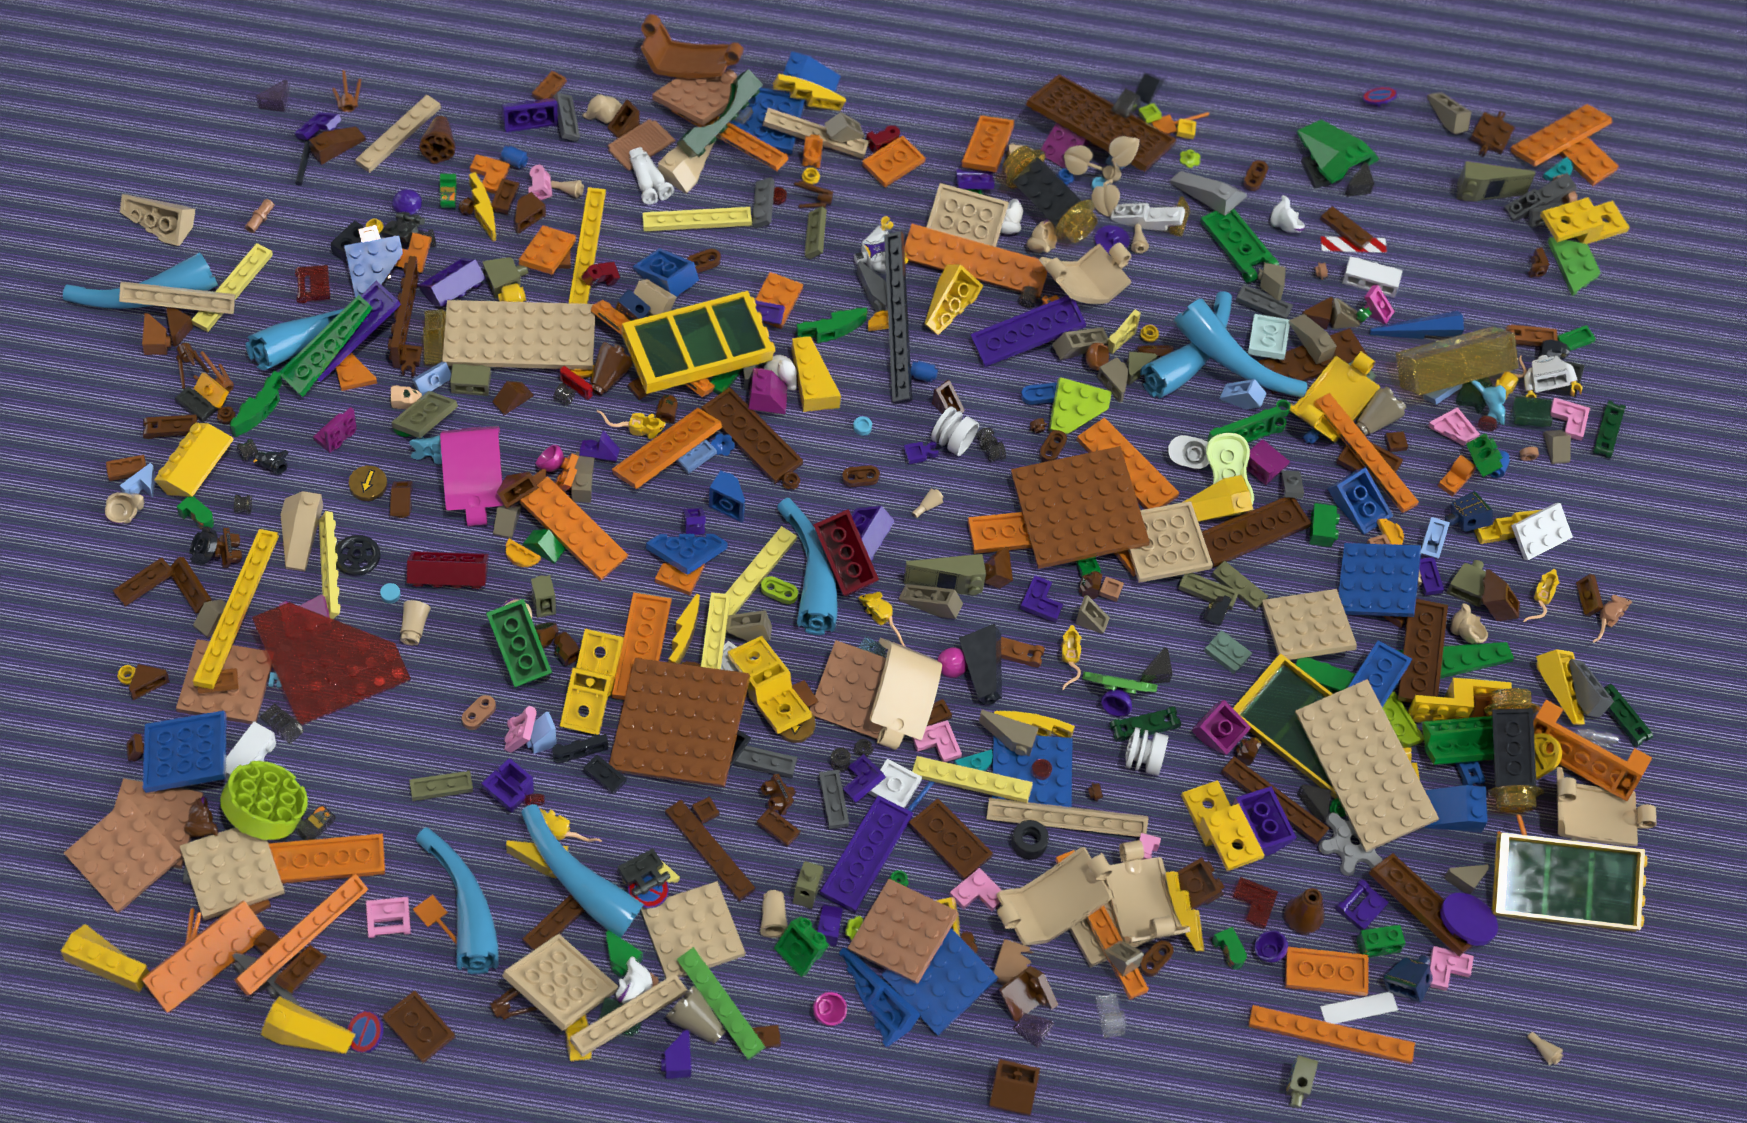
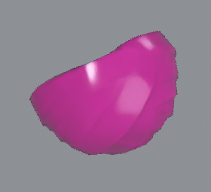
(550, 459)
(953, 662)
(830, 1008)

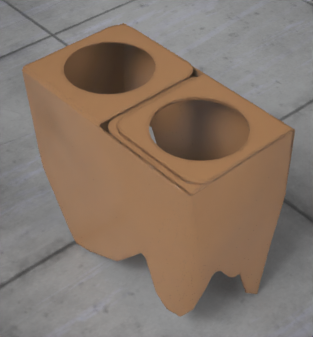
(1011, 961)

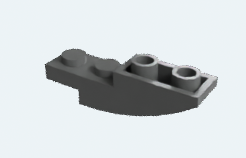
(1546, 195)
(242, 962)

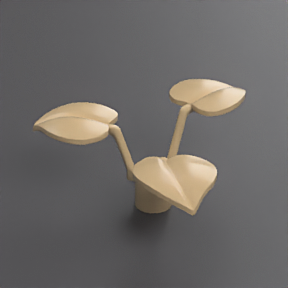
(1106, 197)

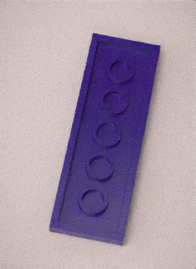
(383, 306)
(1027, 330)
(866, 854)

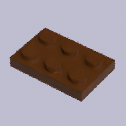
(1350, 461)
(418, 1026)

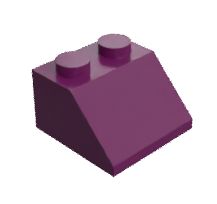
(767, 392)
(1221, 728)

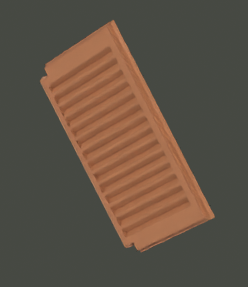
(647, 135)

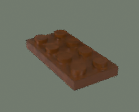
(950, 839)

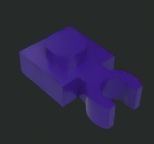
(918, 453)

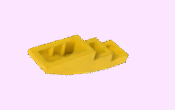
(814, 94)
(482, 207)
(1501, 528)
(685, 630)
(1046, 724)
(1183, 911)

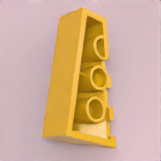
(97, 955)

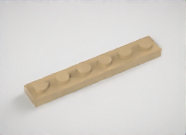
(803, 128)
(398, 133)
(177, 297)
(628, 1015)

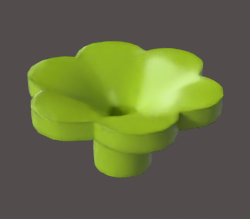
(1190, 158)
(853, 926)

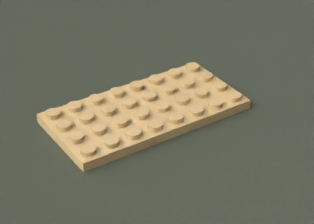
(519, 334)
(1366, 765)

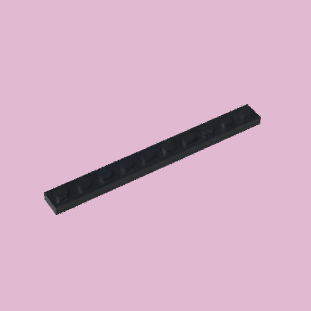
(898, 317)

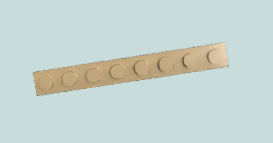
(1067, 817)

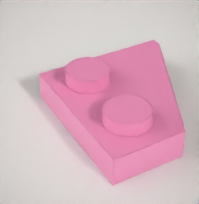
(1455, 426)

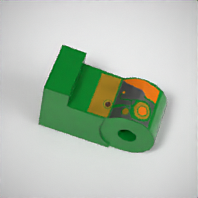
(448, 190)
(196, 511)
(1231, 947)

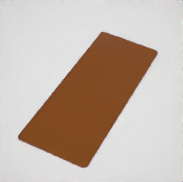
(805, 693)

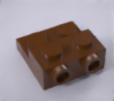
(1200, 883)

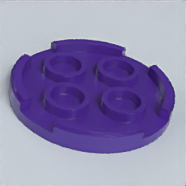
(1469, 918)

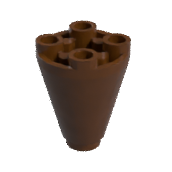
(438, 141)
(609, 367)
(1305, 912)

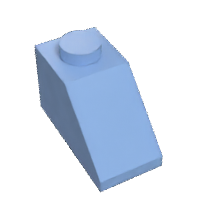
(1244, 394)
(543, 734)

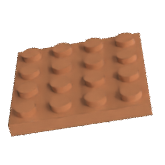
(696, 97)
(850, 689)
(239, 704)
(164, 809)
(123, 855)
(903, 931)

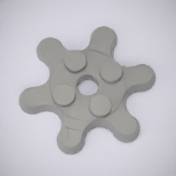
(1341, 845)

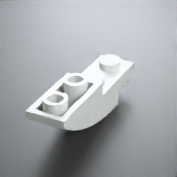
(1148, 217)

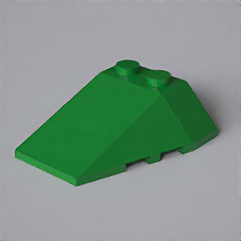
(1334, 149)

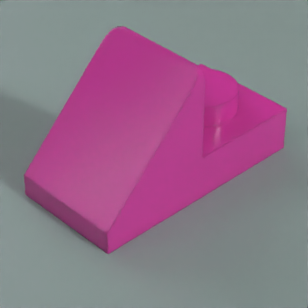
(1378, 305)

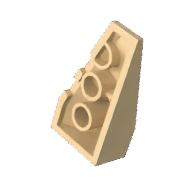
(681, 170)
(165, 220)
(299, 526)

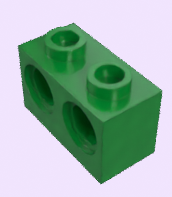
(1485, 454)
(1381, 941)

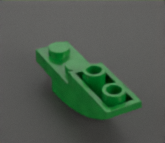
(838, 325)
(256, 410)

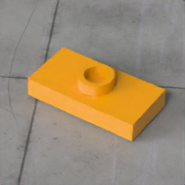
(211, 390)

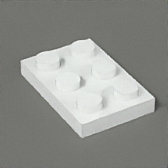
(1542, 531)

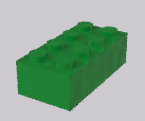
(519, 643)

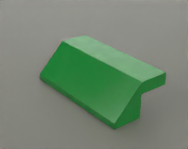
(1458, 740)

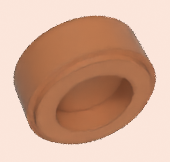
(1529, 453)

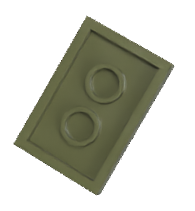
(424, 414)

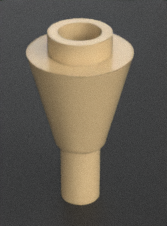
(573, 188)
(1139, 243)
(931, 500)
(1550, 1052)

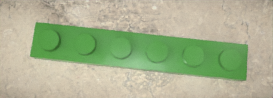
(721, 1003)

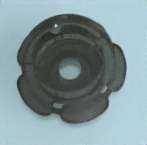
(863, 743)

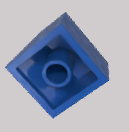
(727, 496)

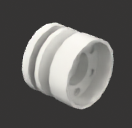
(954, 431)
(1146, 751)

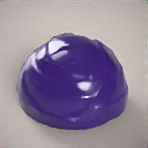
(407, 201)
(1117, 703)
(1271, 946)

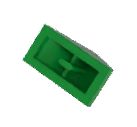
(545, 545)

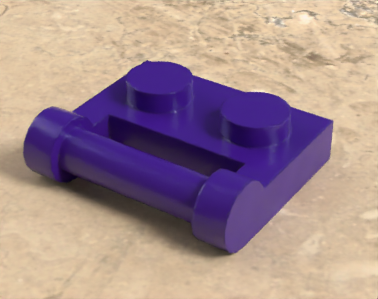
(974, 179)
(1366, 910)

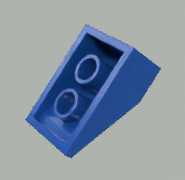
(809, 69)
(668, 271)
(1360, 500)
(1459, 808)

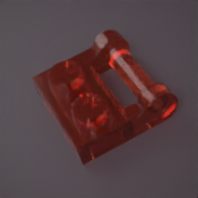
(318, 281)

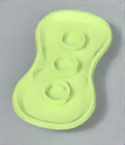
(1229, 457)

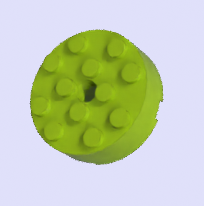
(263, 800)

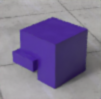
(509, 785)

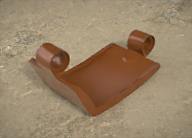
(685, 59)

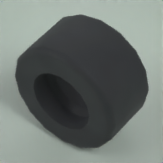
(1026, 850)

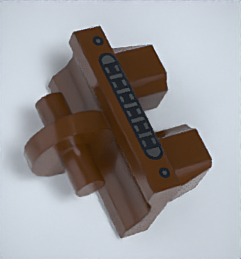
(224, 548)
(780, 794)

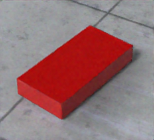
(576, 382)

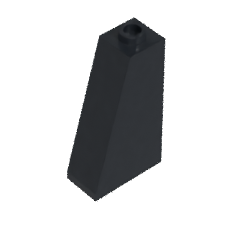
(984, 662)

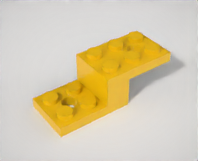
(1584, 221)
(592, 681)
(770, 684)
(1457, 701)
(1222, 825)

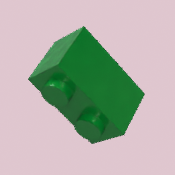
(1323, 525)

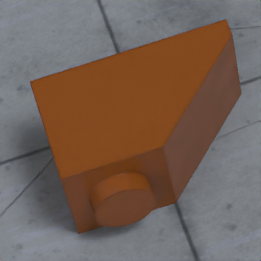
(155, 337)

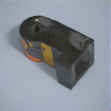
(315, 824)

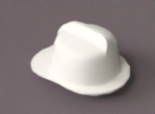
(1188, 451)

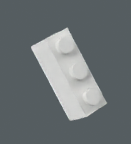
(1366, 274)
(251, 747)

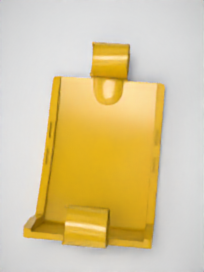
(1346, 385)

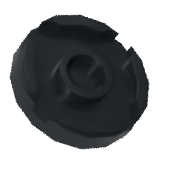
(203, 546)

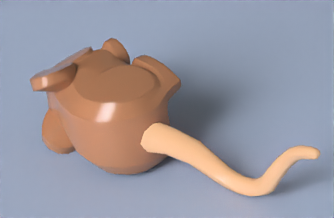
(1611, 612)

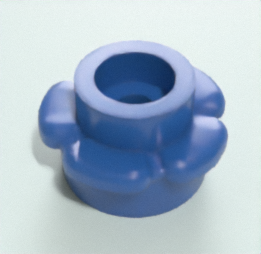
(1065, 176)
(1311, 436)

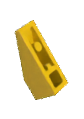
(529, 855)

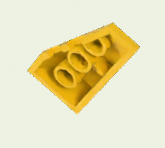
(952, 294)
(1222, 499)
(1557, 674)
(301, 1028)

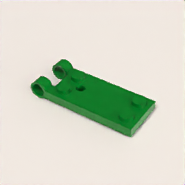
(1233, 237)
(1258, 424)

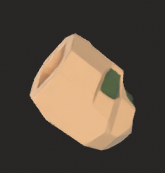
(403, 397)

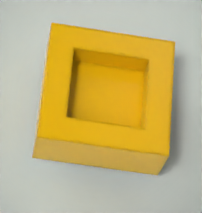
(1186, 128)

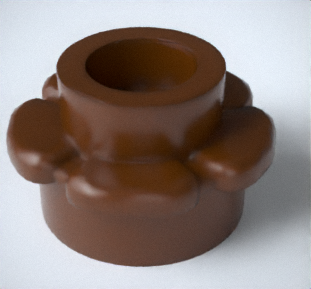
(467, 206)
(225, 419)
(1038, 425)
(791, 476)
(1095, 791)

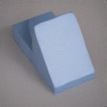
(141, 480)
(1434, 537)

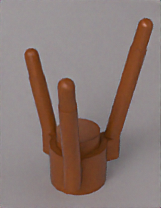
(347, 102)
(223, 380)

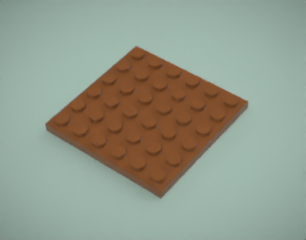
(1079, 507)
(679, 722)

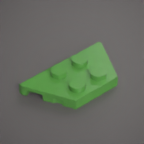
(1575, 263)
(1114, 682)

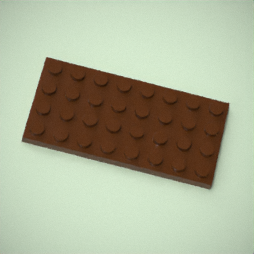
(1092, 119)

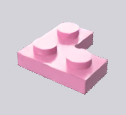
(1574, 414)
(941, 737)
(977, 886)
(1446, 962)

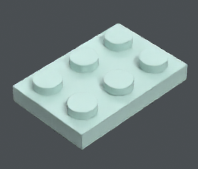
(1269, 337)

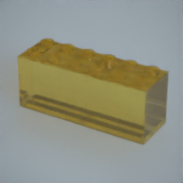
(1457, 360)

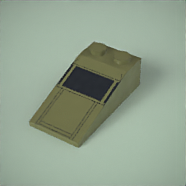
(1490, 182)
(961, 573)

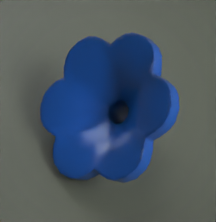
(723, 448)

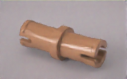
(259, 216)

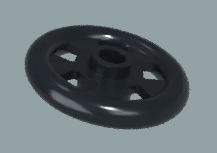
(355, 569)

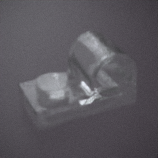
(1110, 1016)

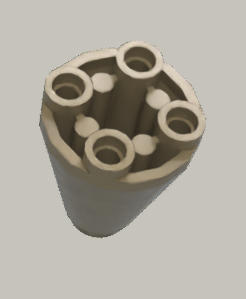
(1380, 411)
(696, 1016)

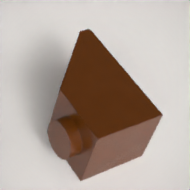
(528, 211)
(999, 569)

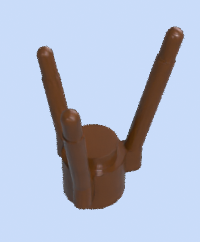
(824, 195)
(187, 354)
(501, 1005)

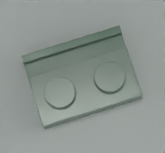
(1227, 652)

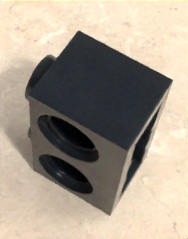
(346, 237)

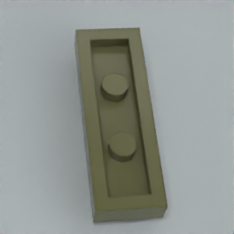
(815, 232)
(1206, 588)
(1248, 592)
(441, 785)

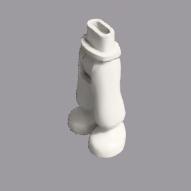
(649, 177)

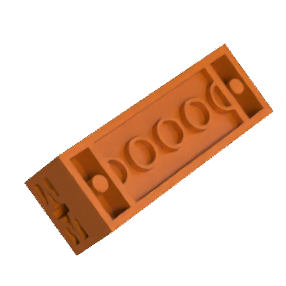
(1590, 759)

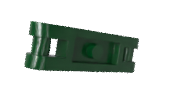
(1609, 429)
(1627, 718)
(1152, 722)

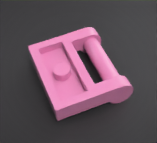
(520, 733)
(388, 910)

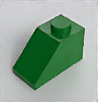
(620, 953)

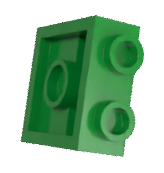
(801, 945)

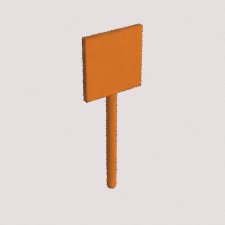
(1168, 126)
(430, 912)

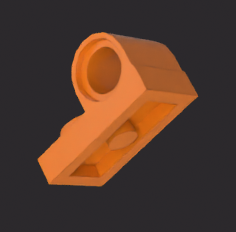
(1457, 476)

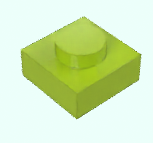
(1150, 113)

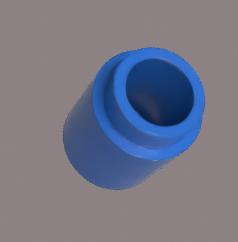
(514, 157)
(924, 371)
(1505, 462)

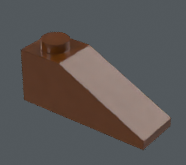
(335, 142)

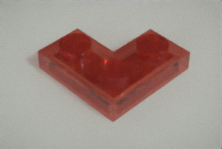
(1260, 897)

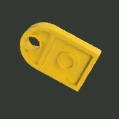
(1543, 761)

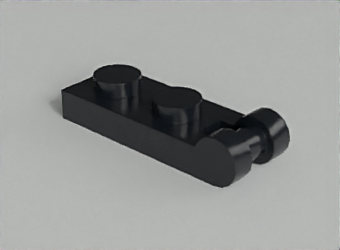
(579, 749)

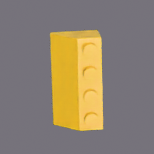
(193, 460)

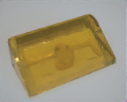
(1179, 229)

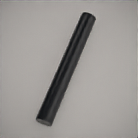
(303, 163)

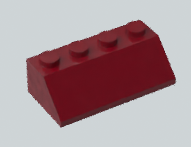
(846, 552)
(447, 569)

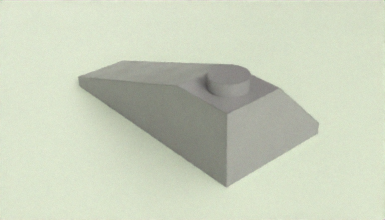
(1213, 193)

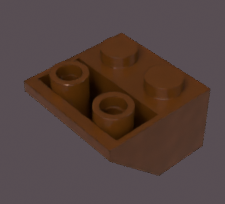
(1499, 598)
(1014, 1087)

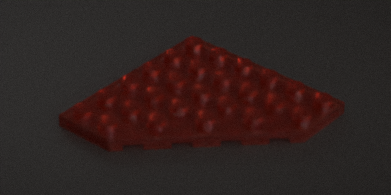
(326, 661)

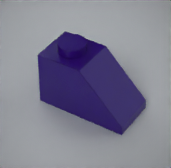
(830, 923)
(678, 1058)

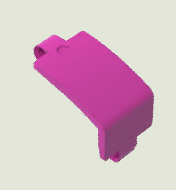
(471, 471)

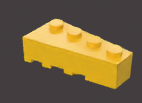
(813, 378)

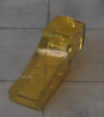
(434, 336)

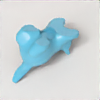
(1494, 399)
(427, 447)

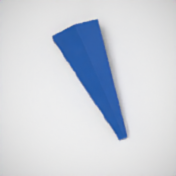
(1444, 324)
(890, 1011)

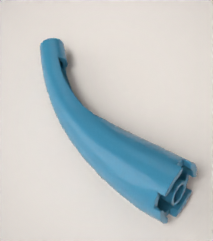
(188, 274)
(286, 339)
(1213, 339)
(1179, 366)
(819, 593)
(596, 895)
(475, 926)

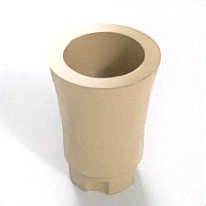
(413, 621)
(774, 915)

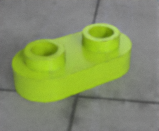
(780, 589)

